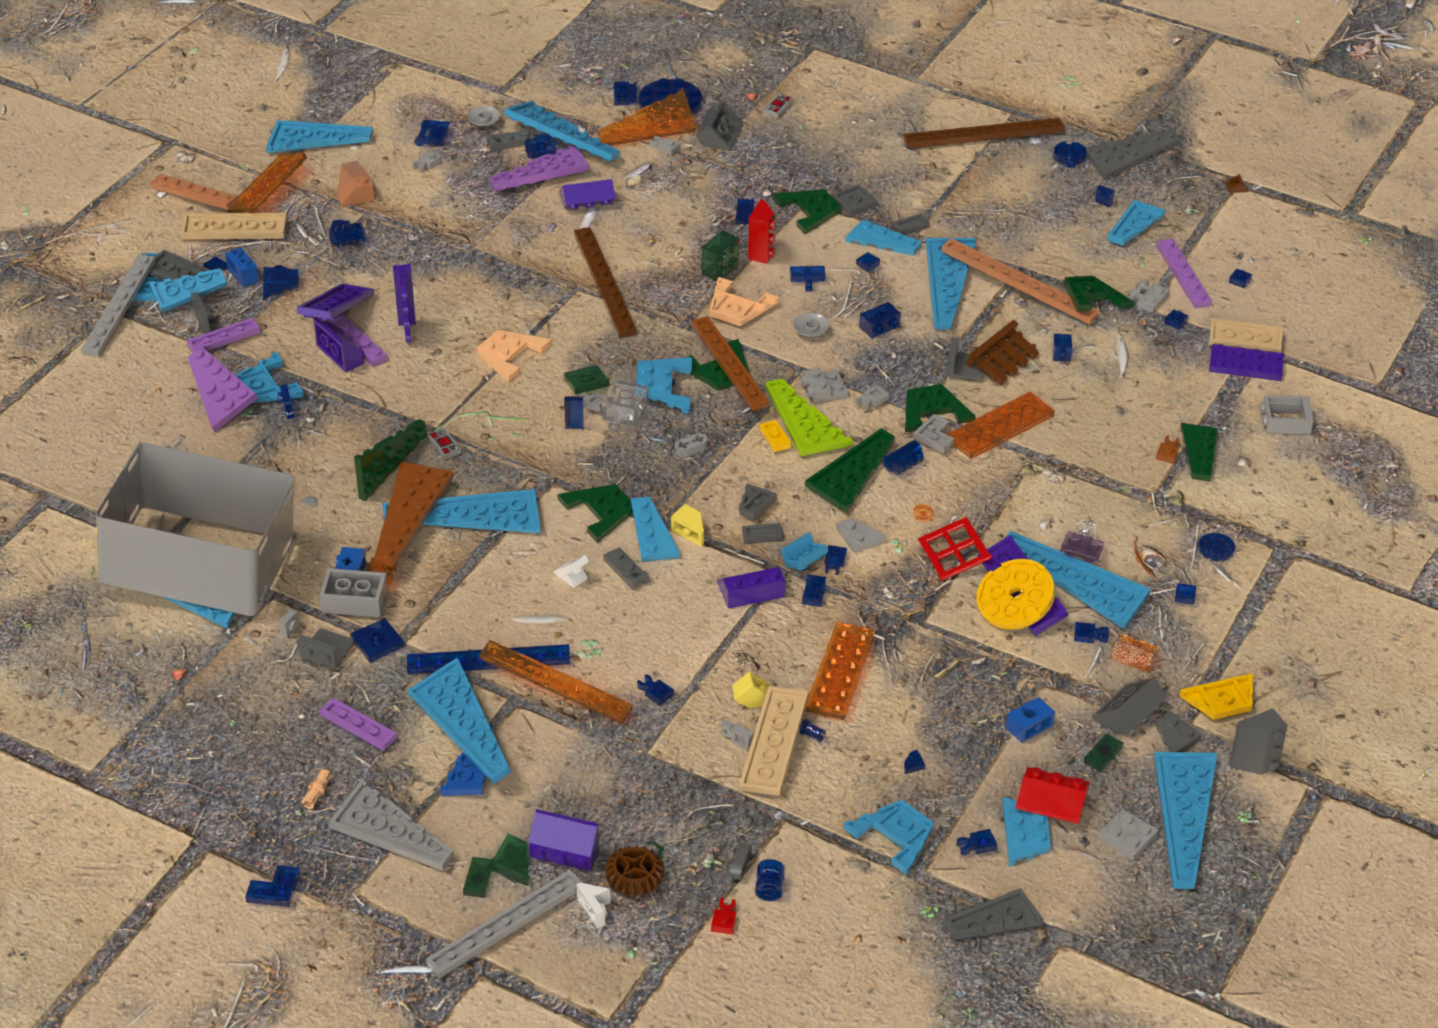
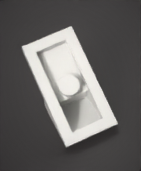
(573, 571)
(593, 901)

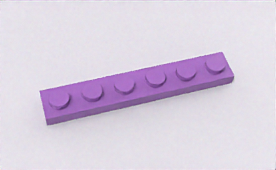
(1183, 273)
(372, 352)

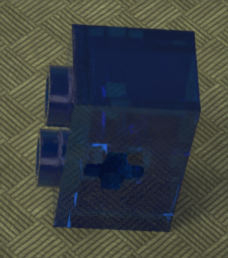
(879, 320)

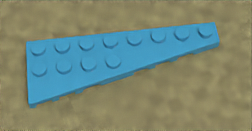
(560, 128)
(946, 280)
(490, 511)
(1098, 588)
(456, 711)
(1184, 796)

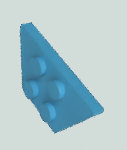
(1025, 832)

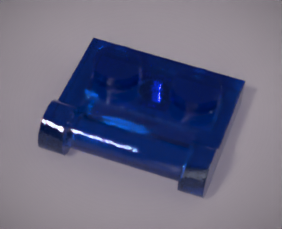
(437, 133)

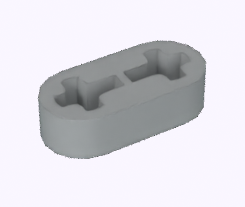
(691, 445)

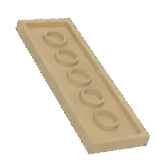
(233, 226)
(774, 741)

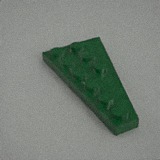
(382, 460)
(848, 475)

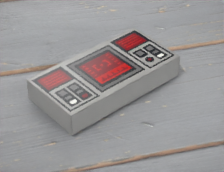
(778, 105)
(444, 443)

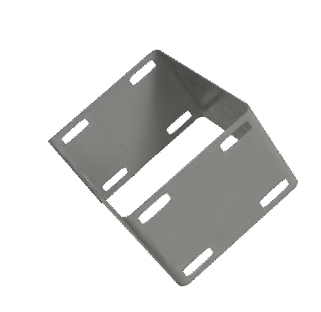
(189, 566)

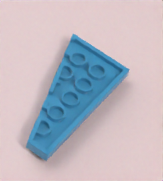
(307, 135)

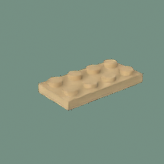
(1245, 335)

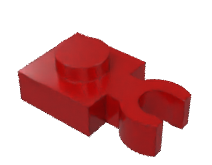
(724, 918)

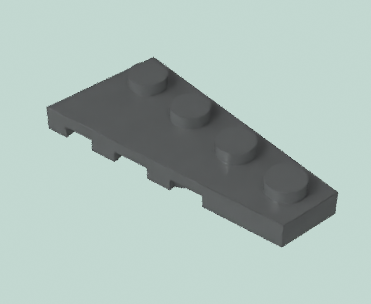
(997, 915)

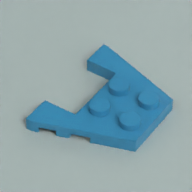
(658, 378)
(263, 384)
(899, 824)

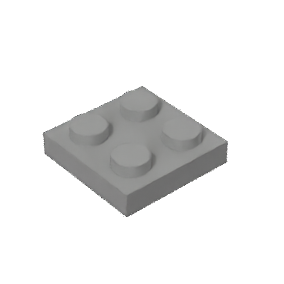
(1128, 834)

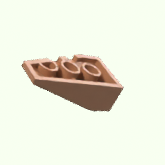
(354, 185)

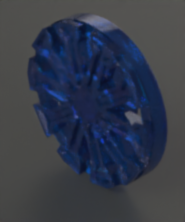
(1224, 547)

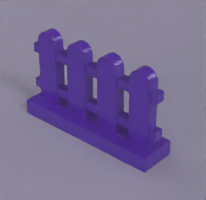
(404, 298)

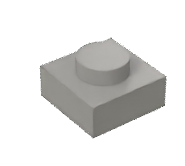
(289, 623)

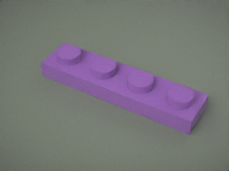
(224, 335)
(358, 724)

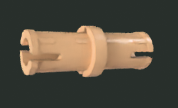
(316, 789)

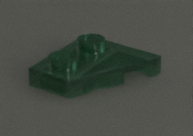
(512, 860)

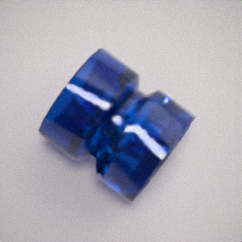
(770, 880)

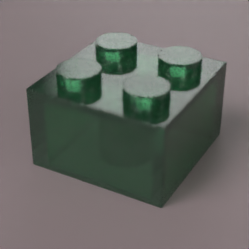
(720, 255)

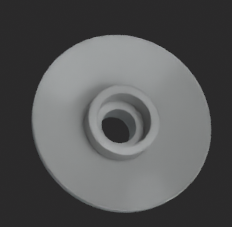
(483, 115)
(811, 324)

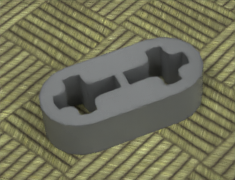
(740, 861)

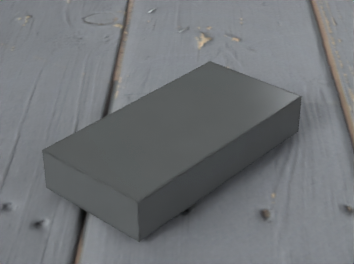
(910, 224)
(762, 533)

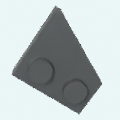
(755, 501)
(1176, 733)

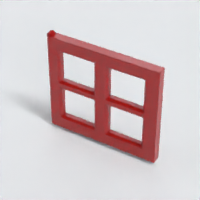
(954, 548)

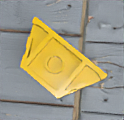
(1222, 697)

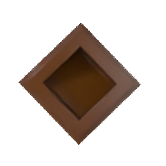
(1236, 184)

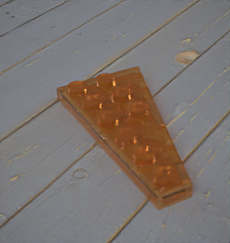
(659, 119)

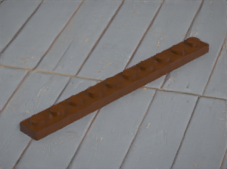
(984, 132)
(605, 283)

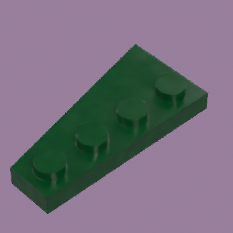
(1199, 449)

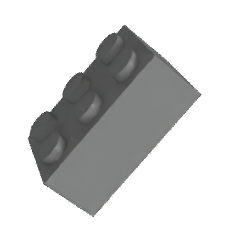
(353, 592)

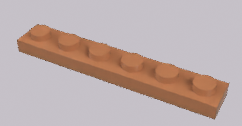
(194, 191)

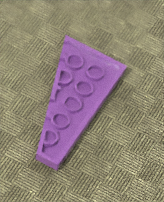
(542, 168)
(219, 388)

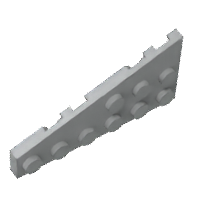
(387, 826)

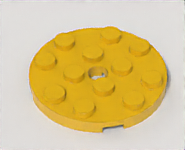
(1027, 608)

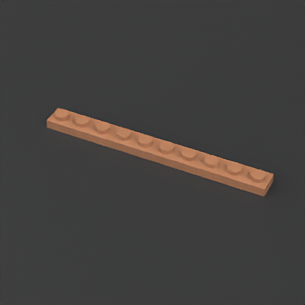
(1017, 279)

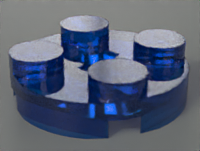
(533, 148)
(1069, 154)

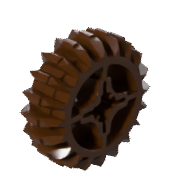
(635, 877)

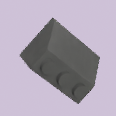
(719, 127)
(1130, 706)
(1259, 743)

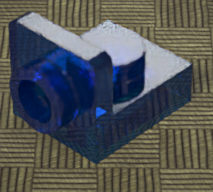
(814, 590)

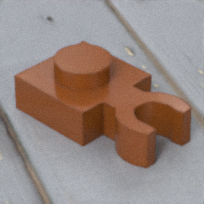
(1168, 450)

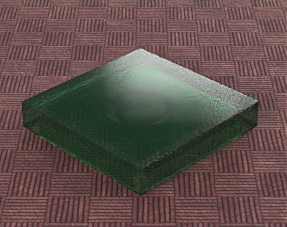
(586, 379)

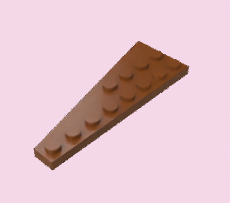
(411, 502)

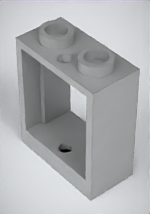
(1287, 404)

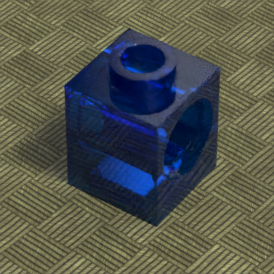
(1062, 347)

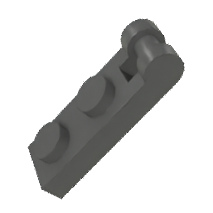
(508, 139)
(626, 568)

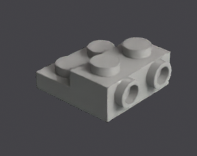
(823, 386)

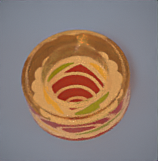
(922, 513)

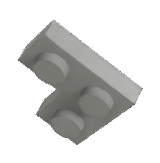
(932, 434)

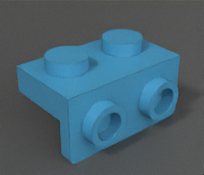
(803, 552)

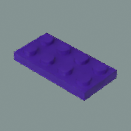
(1246, 362)

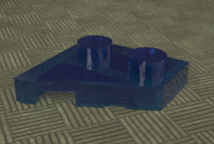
(279, 280)

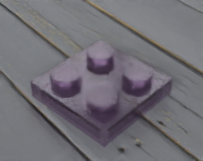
(1082, 546)

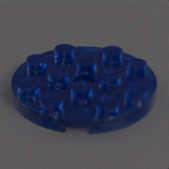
(663, 87)

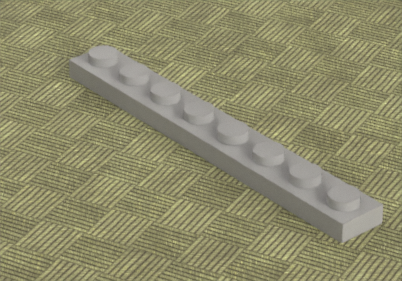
(118, 305)
(503, 924)

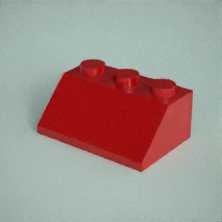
(761, 233)
(1052, 795)

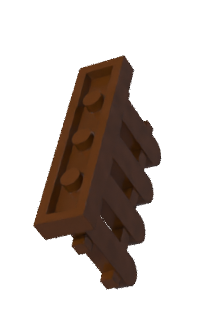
(999, 340)

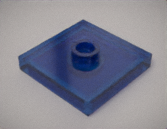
(377, 640)

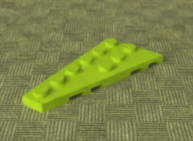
(805, 424)

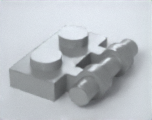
(1152, 296)

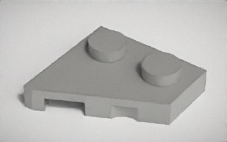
(859, 535)

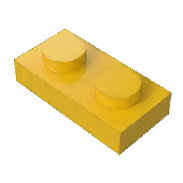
(774, 435)

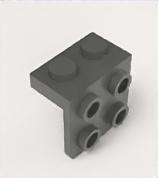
(956, 362)
(325, 647)

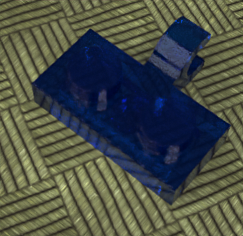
(808, 275)

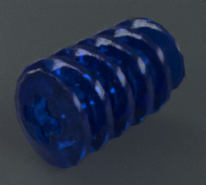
(343, 235)
(903, 458)

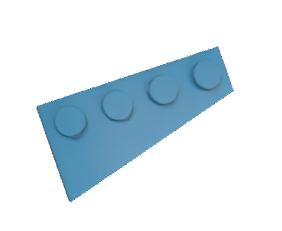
(1134, 221)
(883, 238)
(177, 291)
(651, 532)

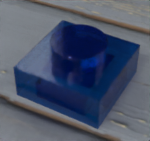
(1104, 196)
(868, 261)
(1240, 278)
(1176, 319)
(1185, 593)

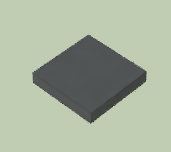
(855, 199)

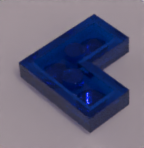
(276, 892)

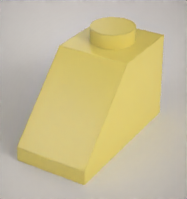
(688, 524)
(750, 690)

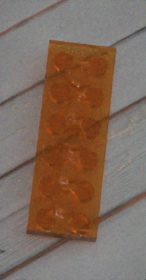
(267, 182)
(1001, 424)
(840, 671)

